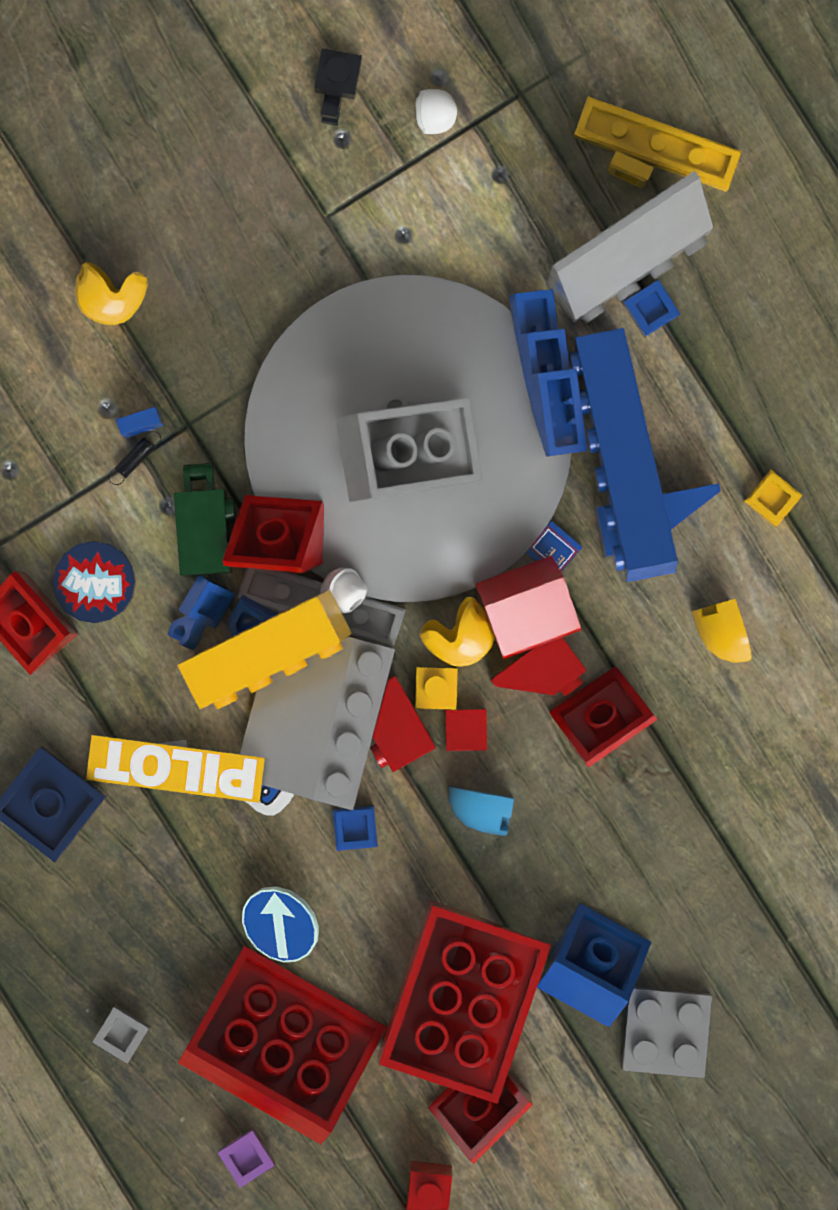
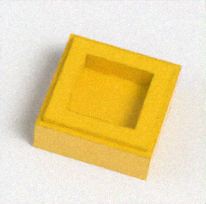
(630, 169)
(773, 498)

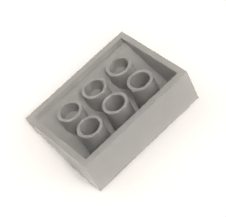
(632, 250)
(320, 723)

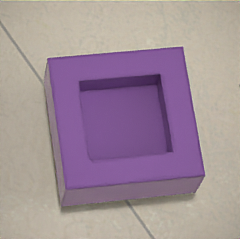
(246, 1157)

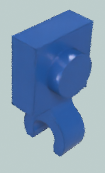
(201, 608)

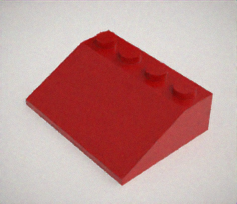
(463, 1002)
(283, 1045)

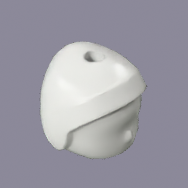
(435, 111)
(346, 588)

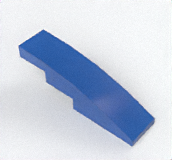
(547, 373)

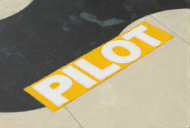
(175, 768)

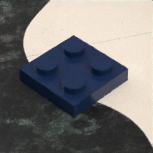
(49, 804)

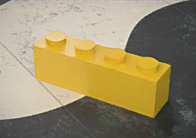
(264, 650)

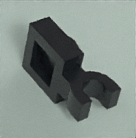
(337, 79)

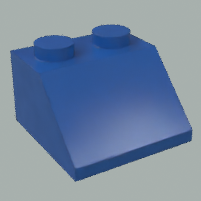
(594, 965)

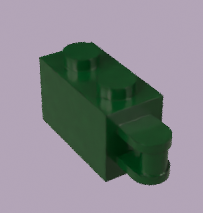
(202, 523)

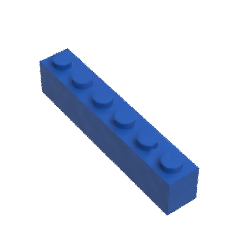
(624, 456)

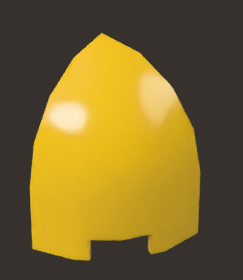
(723, 631)

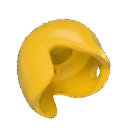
(102, 301)
(467, 640)

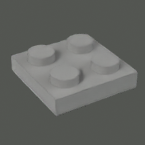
(666, 1032)

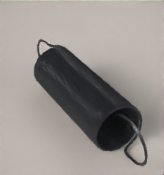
(134, 457)

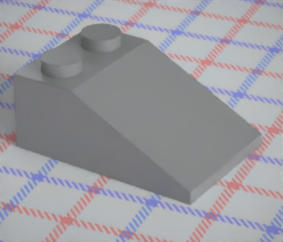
(408, 449)

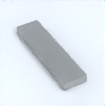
(284, 590)

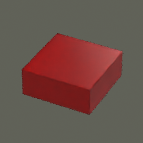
(466, 729)

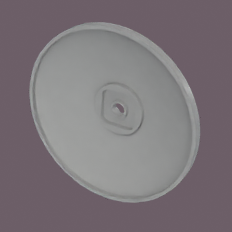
(395, 348)

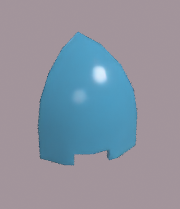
(481, 809)

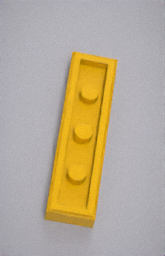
(657, 143)

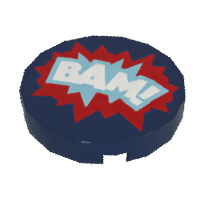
(94, 582)

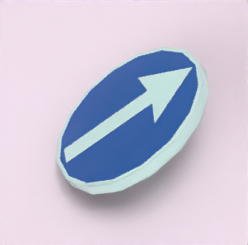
(280, 924)

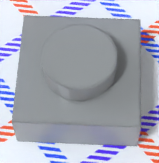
(121, 1034)

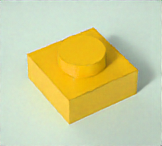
(436, 688)

